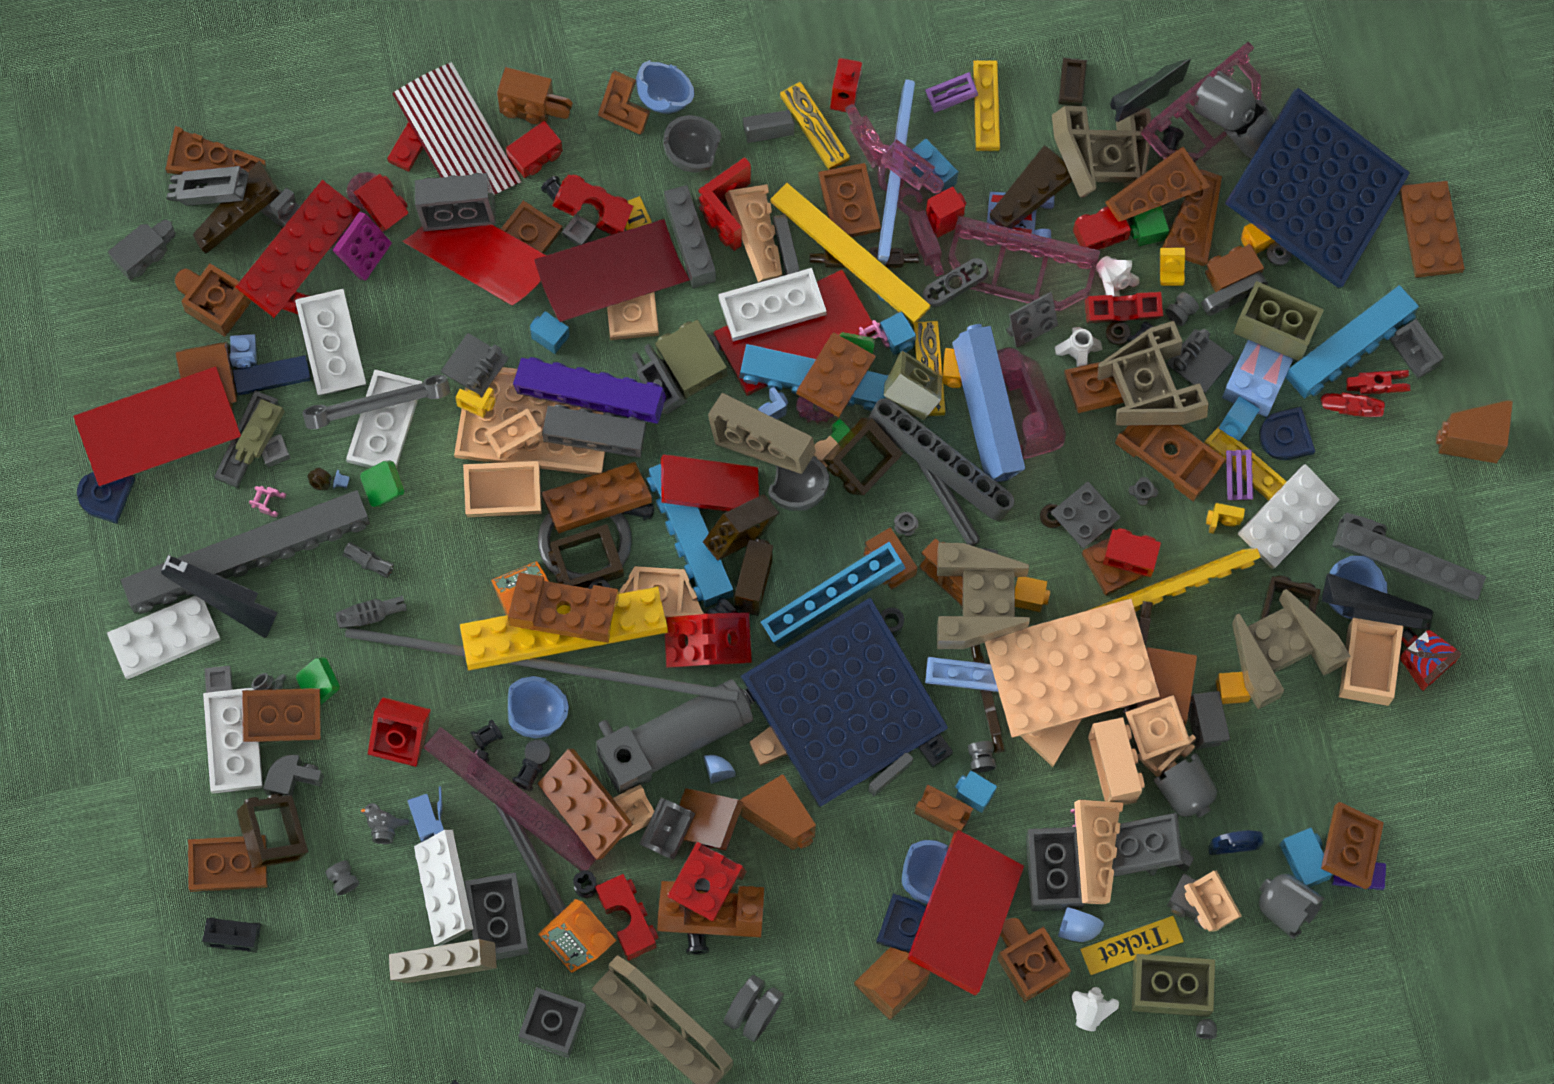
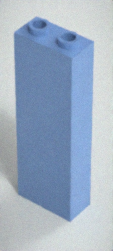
(988, 403)

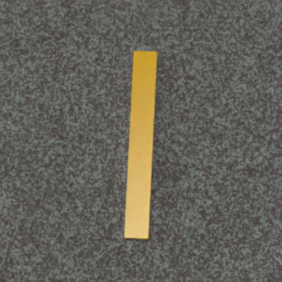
(850, 253)

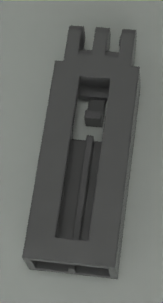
(223, 185)

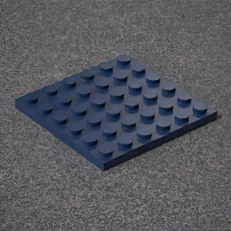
(1317, 188)
(844, 702)

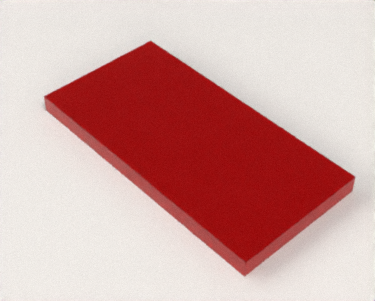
(804, 338)
(157, 426)
(966, 912)

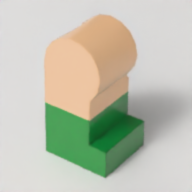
(823, 447)

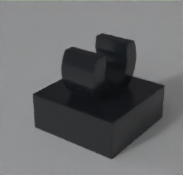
(935, 750)

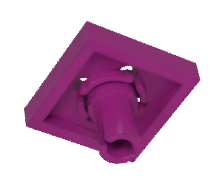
(355, 246)

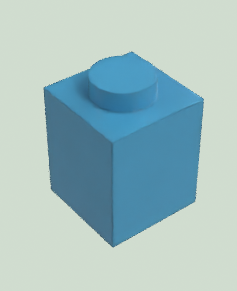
(549, 332)
(899, 333)
(1239, 418)
(975, 791)

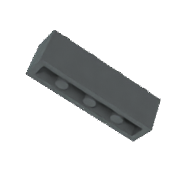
(689, 236)
(594, 431)

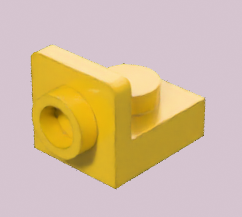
(1172, 266)
(474, 403)
(1226, 514)

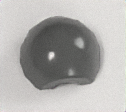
(691, 143)
(797, 490)

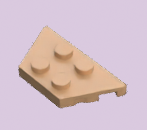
(673, 585)

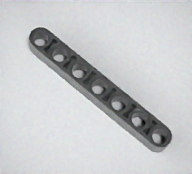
(952, 461)

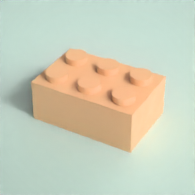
(502, 489)
(1373, 662)
(1116, 761)

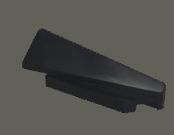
(1149, 90)
(222, 594)
(1374, 605)

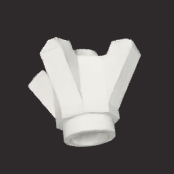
(1116, 274)
(1079, 345)
(1092, 1008)

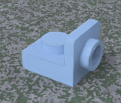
(243, 351)
(778, 406)

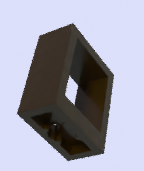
(882, 443)
(740, 526)
(608, 574)
(754, 577)
(1280, 583)
(252, 836)

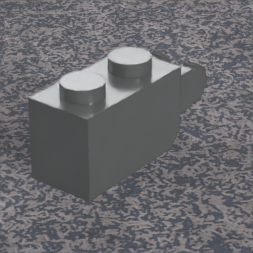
(142, 248)
(658, 373)

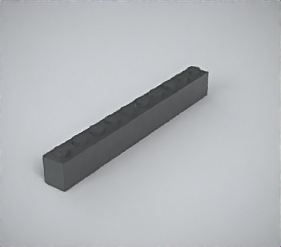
(253, 549)

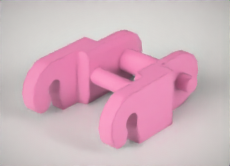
(879, 332)
(270, 492)

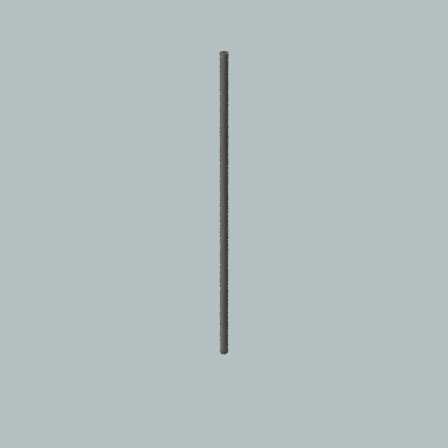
(551, 665)

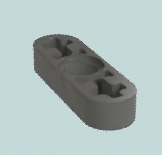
(785, 244)
(958, 272)
(1232, 294)

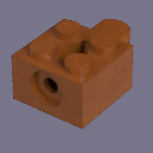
(530, 97)
(212, 298)
(1030, 959)

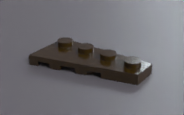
(1034, 187)
(231, 215)

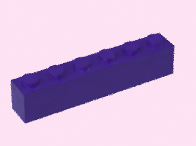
(589, 390)

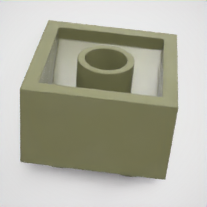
(913, 386)

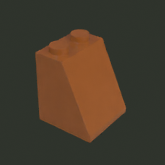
(205, 357)
(1477, 432)
(1172, 676)
(779, 813)
(892, 981)

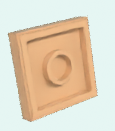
(633, 318)
(1157, 727)

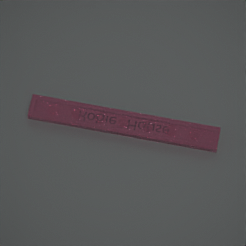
(510, 799)

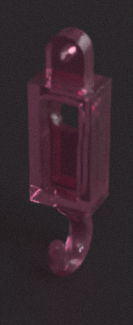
(874, 157)
(901, 160)
(922, 231)

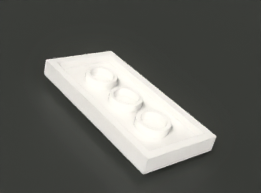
(772, 304)
(330, 342)
(382, 431)
(1288, 516)
(163, 636)
(231, 762)
(443, 887)

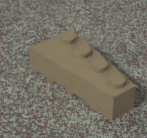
(759, 435)

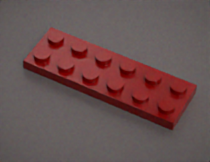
(297, 248)

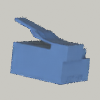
(424, 816)

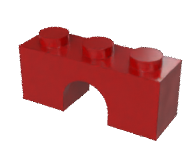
(612, 210)
(1123, 308)
(618, 896)

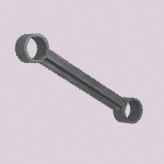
(320, 415)

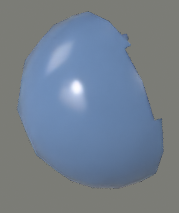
(663, 87)
(1359, 570)
(536, 707)
(922, 868)

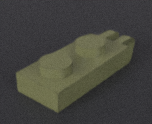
(258, 431)

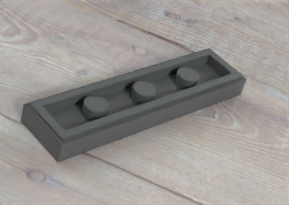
(231, 470)

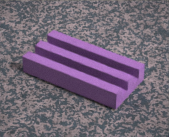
(939, 103)
(1239, 453)

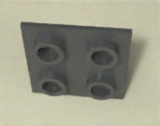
(1032, 320)
(1200, 360)
(475, 364)
(1085, 515)

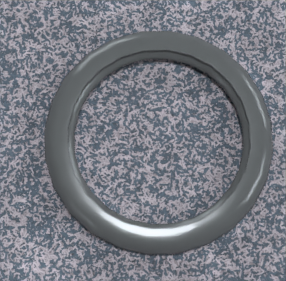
(624, 549)

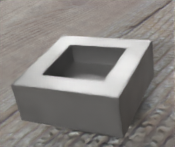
(579, 230)
(275, 451)
(218, 679)

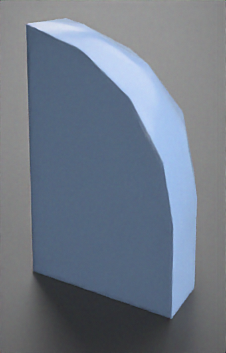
(718, 768)
(1079, 926)

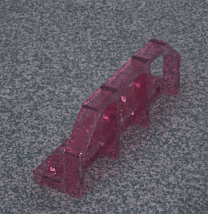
(1178, 107)
(1035, 245)

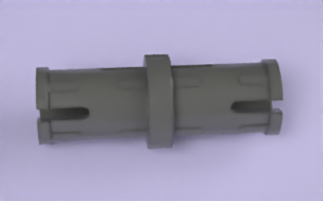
(368, 560)

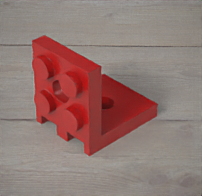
(712, 202)
(708, 639)
(707, 865)

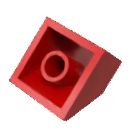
(398, 731)

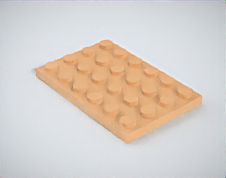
(474, 445)
(1072, 668)

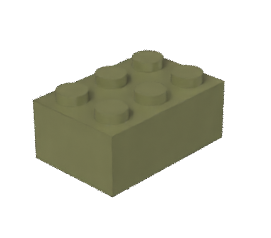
(1278, 321)
(1173, 985)

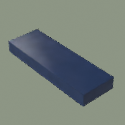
(271, 375)

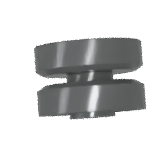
(750, 1006)

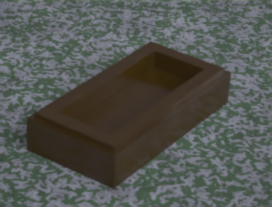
(1072, 82)

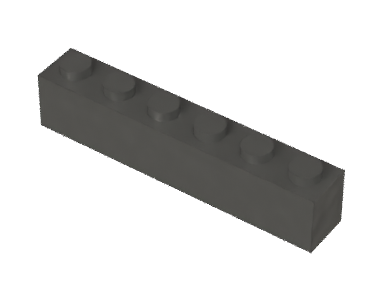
(1409, 561)

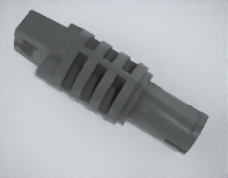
(369, 612)

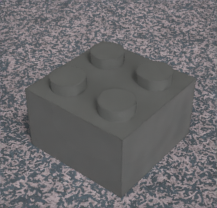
(552, 1022)

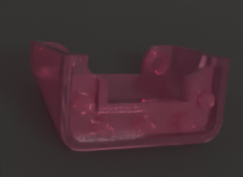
(1043, 426)

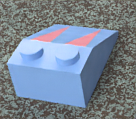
(1258, 376)

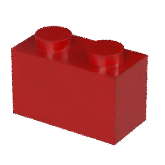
(534, 149)
(381, 201)
(944, 211)
(1100, 230)
(1132, 552)

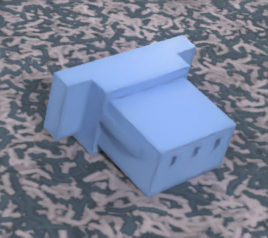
(340, 480)

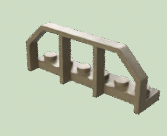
(656, 1029)

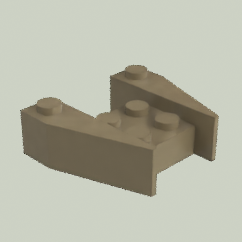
(1101, 154)
(1146, 382)
(986, 596)
(1281, 642)

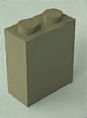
(691, 358)

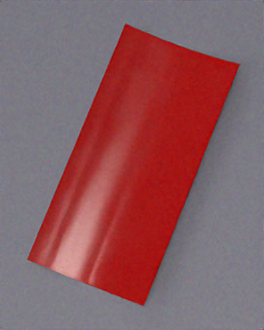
(483, 257)

